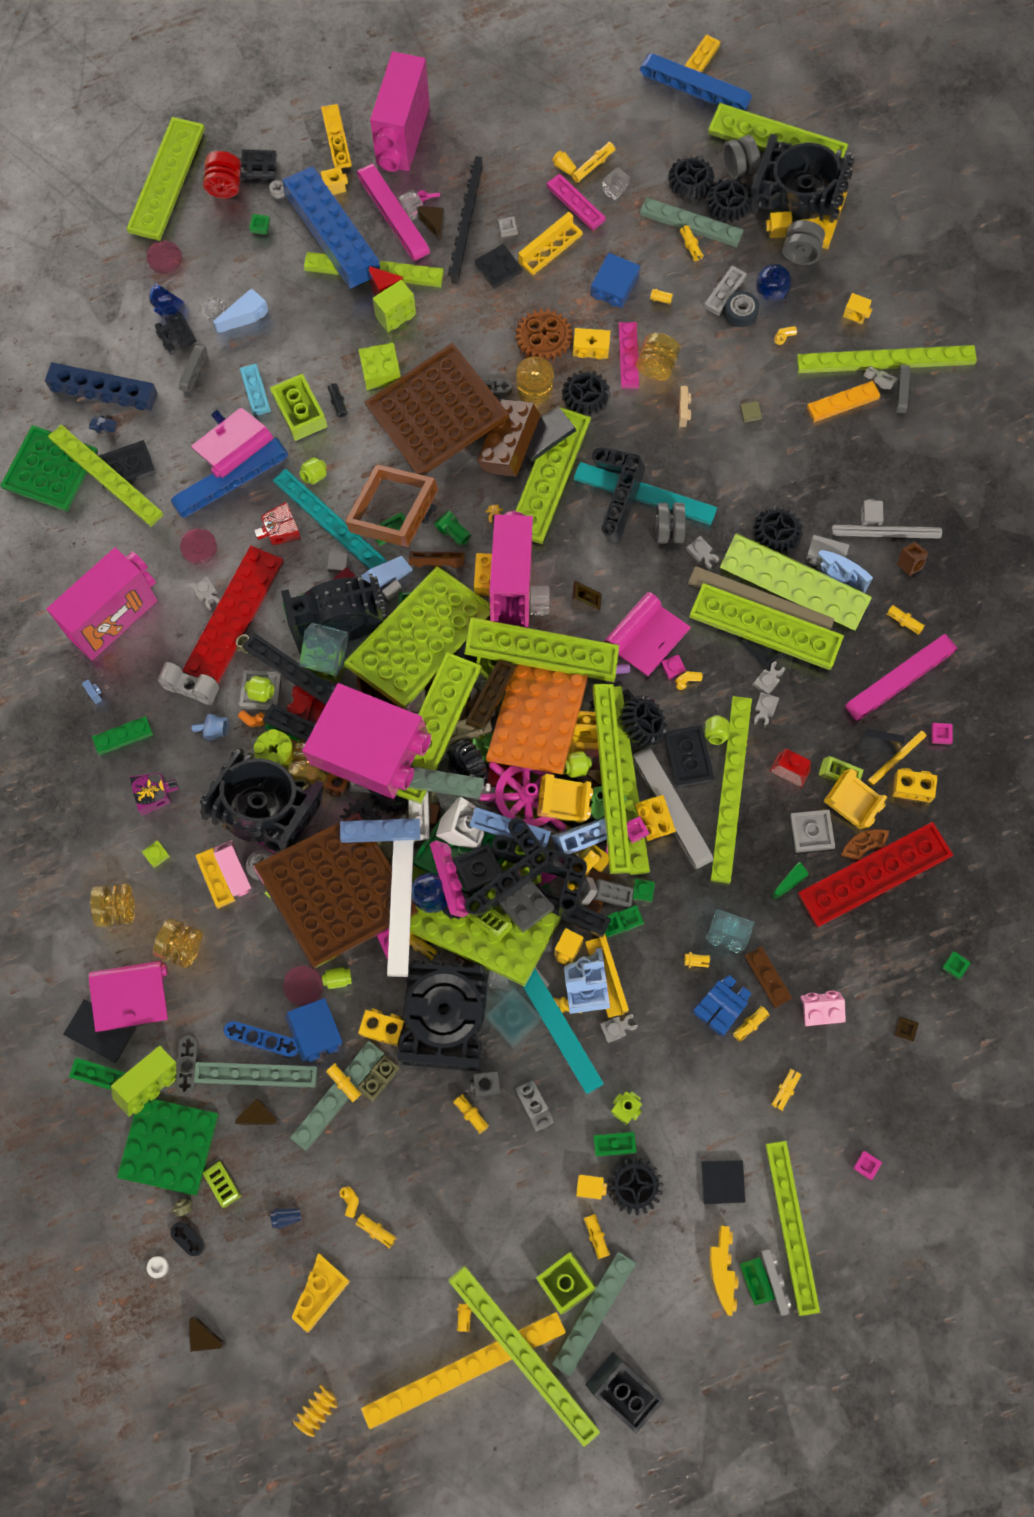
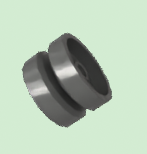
(741, 157)
(803, 242)
(669, 523)

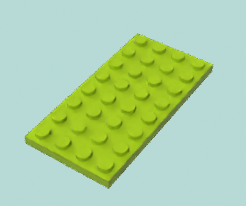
(414, 638)
(511, 957)

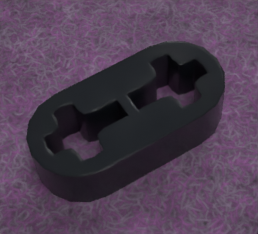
(191, 1235)

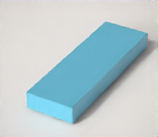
(255, 389)

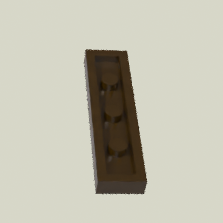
(491, 695)

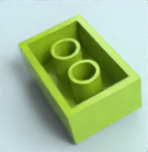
(298, 407)
(144, 1081)

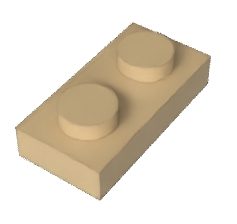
(684, 400)

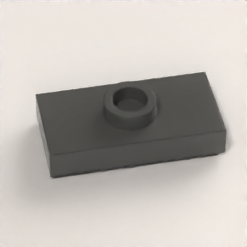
(614, 893)

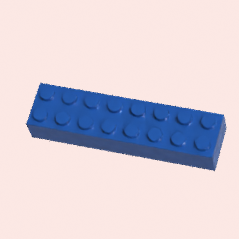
(330, 226)

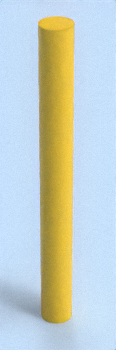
(896, 758)

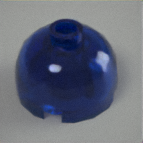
(773, 282)
(164, 301)
(428, 893)

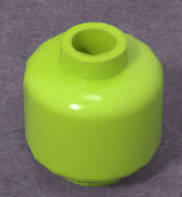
(313, 471)
(259, 689)
(717, 730)
(577, 764)

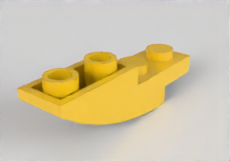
(336, 136)
(723, 1280)

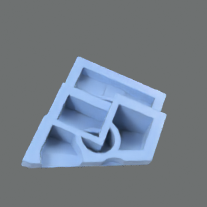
(844, 570)
(587, 984)

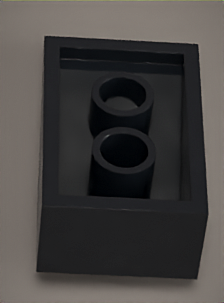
(624, 1392)

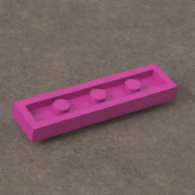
(576, 202)
(628, 355)
(449, 878)

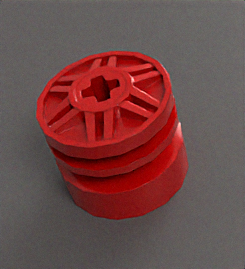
(221, 174)

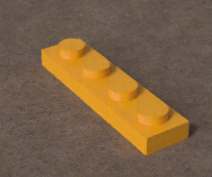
(843, 401)

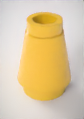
(563, 162)

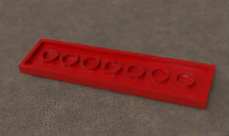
(233, 614)
(874, 874)

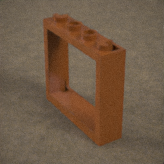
(415, 516)

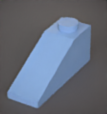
(243, 312)
(389, 572)
(580, 837)

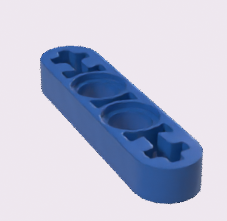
(263, 1035)

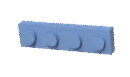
(498, 825)
(379, 830)

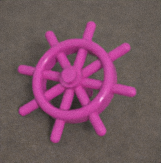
(526, 795)

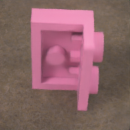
(823, 1008)

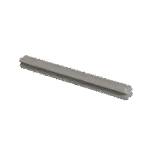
(886, 531)

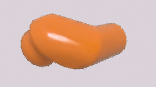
(252, 721)

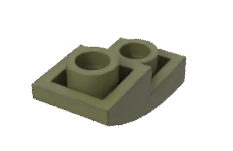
(378, 1078)

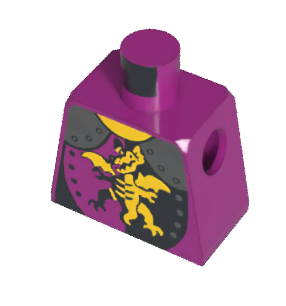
(152, 791)

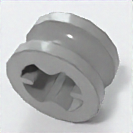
(275, 193)

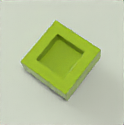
(155, 854)

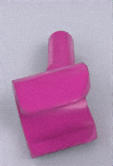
(423, 195)

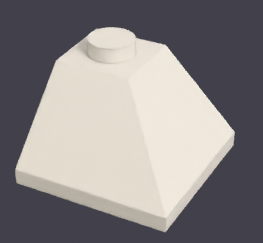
(455, 825)

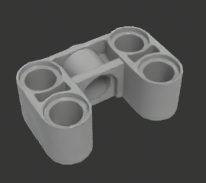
(176, 681)

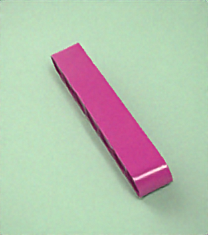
(393, 212)
(901, 677)

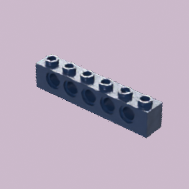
(59, 373)

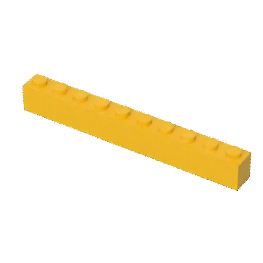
(456, 1373)

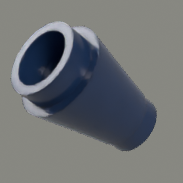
(284, 1217)

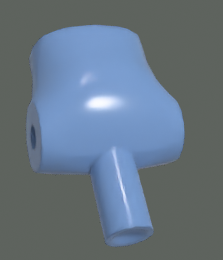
(212, 727)

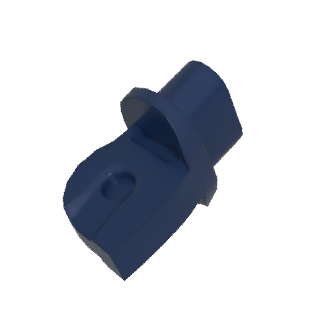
(102, 424)

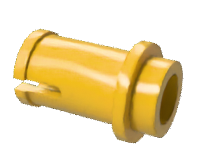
(657, 295)
(696, 960)
(463, 1322)

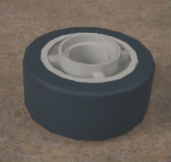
(745, 301)

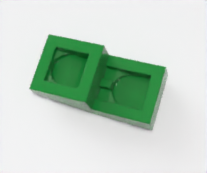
(624, 921)

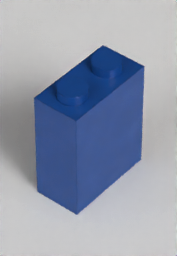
(615, 280)
(314, 1030)

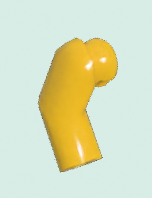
(783, 333)
(686, 677)
(351, 1200)

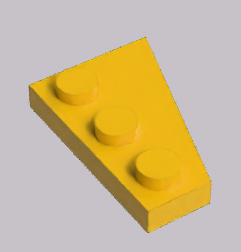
(320, 1292)

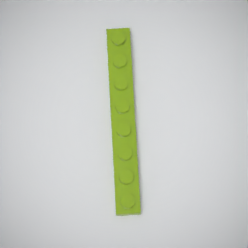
(411, 273)
(106, 475)
(792, 1228)

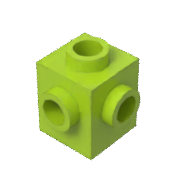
(623, 1114)

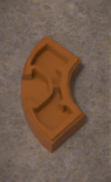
(865, 842)

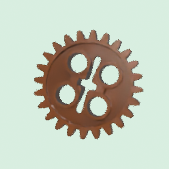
(544, 334)

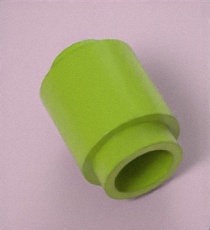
(337, 977)

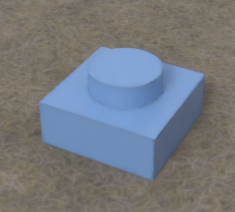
(93, 691)

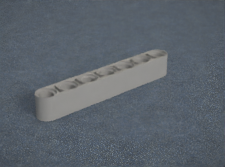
(686, 831)

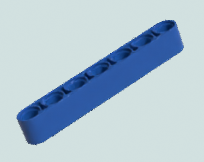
(694, 82)
(212, 488)

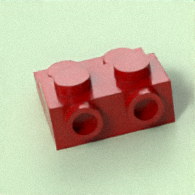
(305, 705)

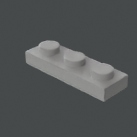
(727, 286)
(776, 1282)

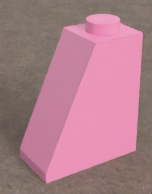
(232, 868)

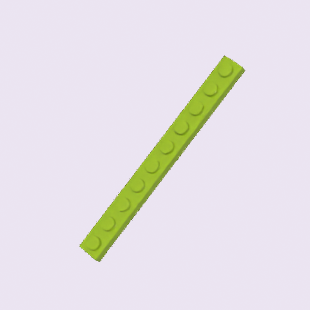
(886, 359)
(611, 779)
(731, 790)
(637, 850)
(524, 1356)

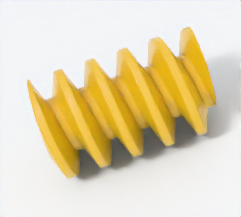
(316, 1412)

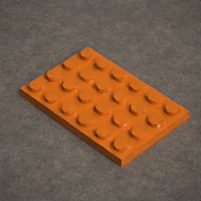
(537, 719)

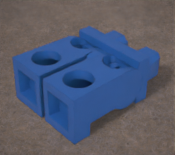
(727, 1001)

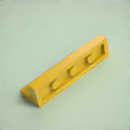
(543, 243)
(615, 993)

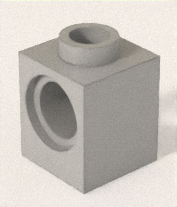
(872, 513)

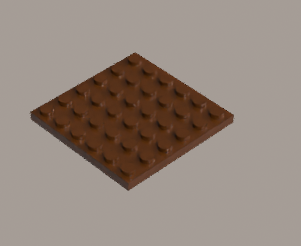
(436, 409)
(330, 892)

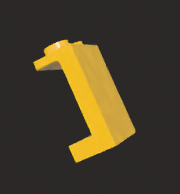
(564, 799)
(855, 800)

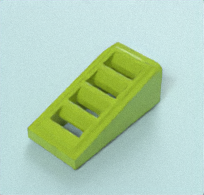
(830, 774)
(496, 934)
(219, 1195)

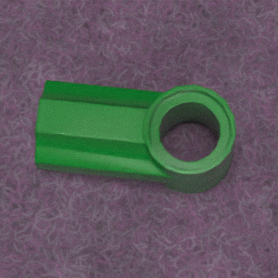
(449, 525)

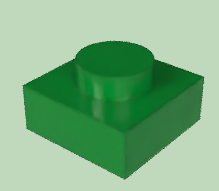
(259, 224)
(643, 890)
(956, 965)

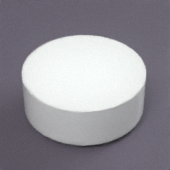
(157, 1267)

